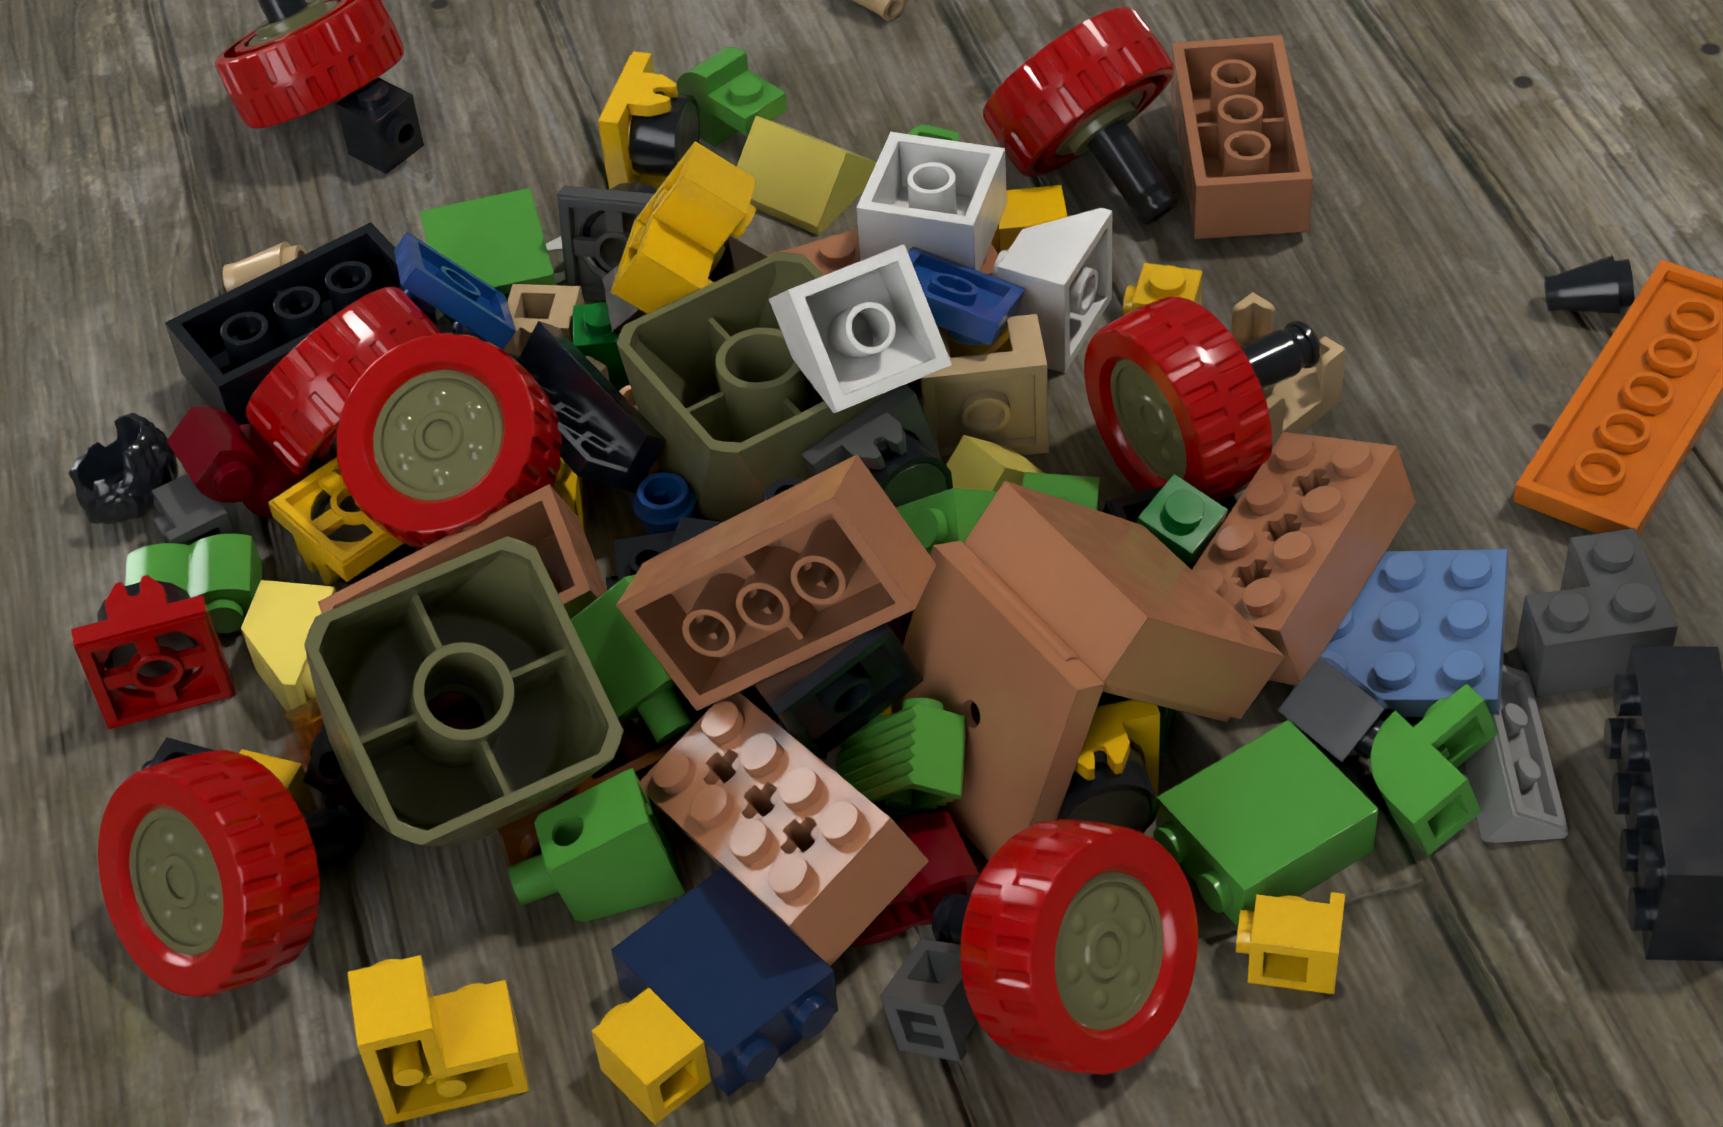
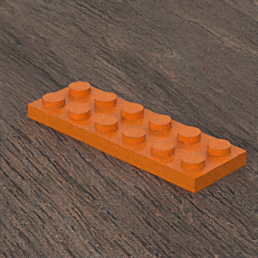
(1634, 409)

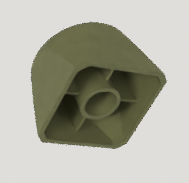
(726, 387)
(472, 629)

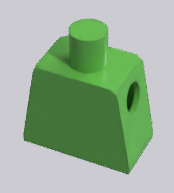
(627, 667)
(601, 853)

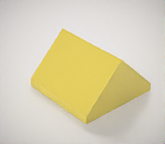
(801, 175)

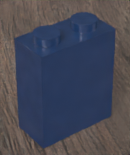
(730, 978)

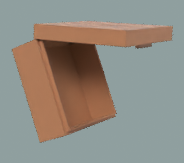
(1044, 619)

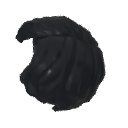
(119, 479)

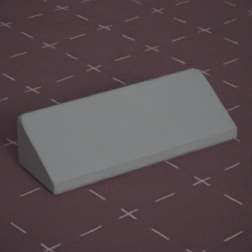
(1515, 772)

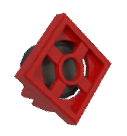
(152, 640)

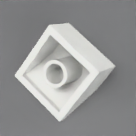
(1064, 278)
(861, 329)

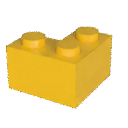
(684, 230)
(432, 1049)

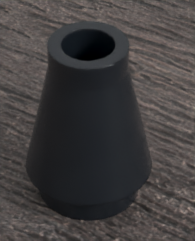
(1593, 287)

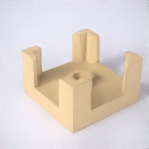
(1311, 392)
(992, 394)

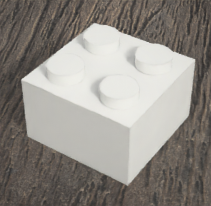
(933, 198)

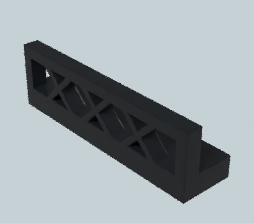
(598, 426)

